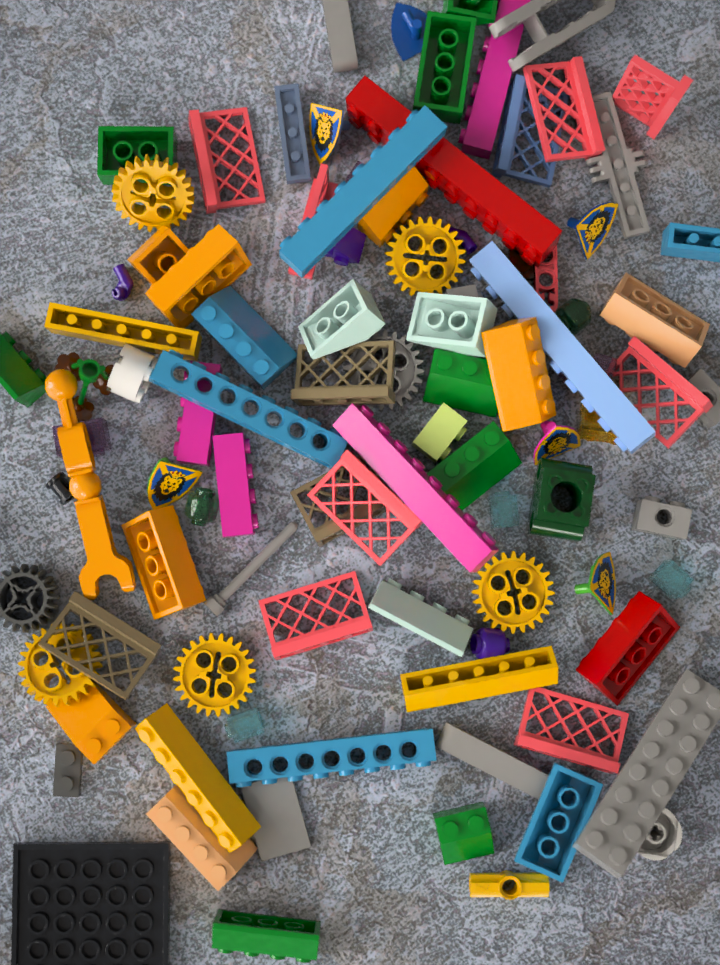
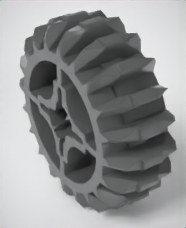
(32, 606)

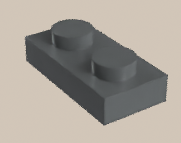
(67, 770)

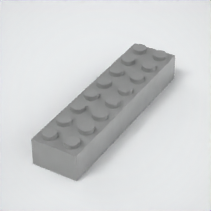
(650, 775)

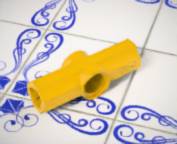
(526, 884)

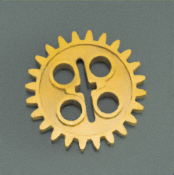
(155, 174)
(427, 234)
(535, 586)
(192, 669)
(39, 676)

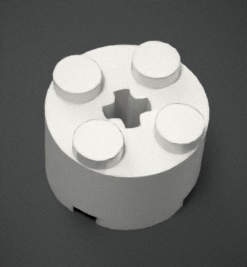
(132, 373)
(664, 839)

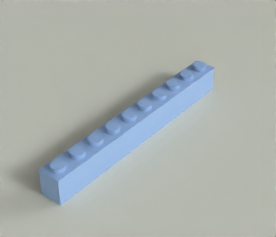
(563, 349)

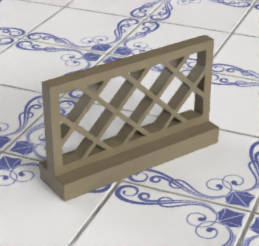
(348, 394)
(330, 530)
(107, 624)

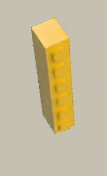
(122, 330)
(479, 678)
(197, 778)

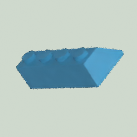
(244, 336)
(558, 821)

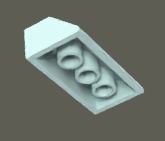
(420, 617)

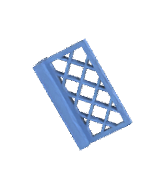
(509, 132)

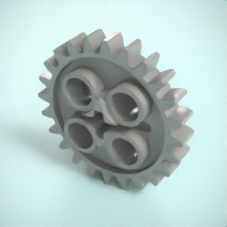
(405, 376)

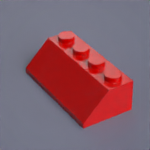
(628, 647)

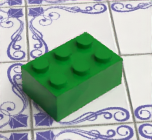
(124, 143)

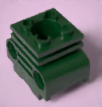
(544, 517)

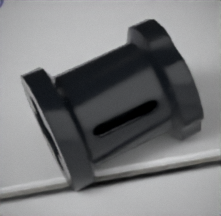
(60, 487)

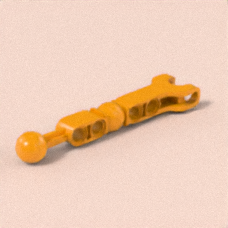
(86, 488)

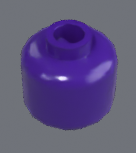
(489, 643)

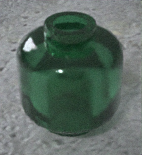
(574, 315)
(202, 506)

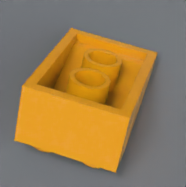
(158, 254)
(93, 723)

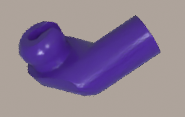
(468, 244)
(124, 285)

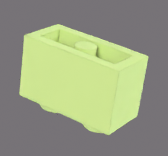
(439, 433)

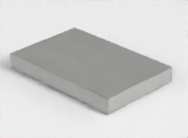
(280, 817)

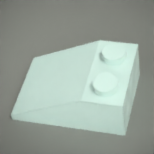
(341, 321)
(451, 322)

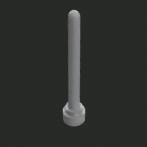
(217, 602)

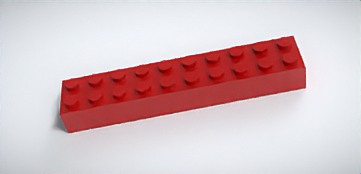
(459, 178)

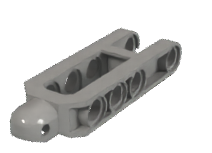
(542, 41)

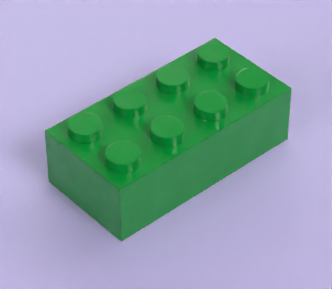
(445, 65)

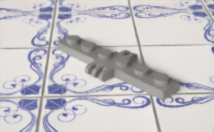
(619, 168)

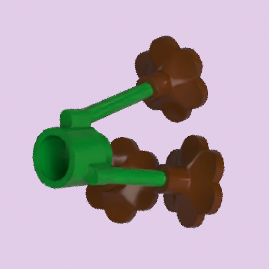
(89, 372)

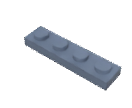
(292, 133)

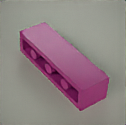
(196, 426)
(234, 485)

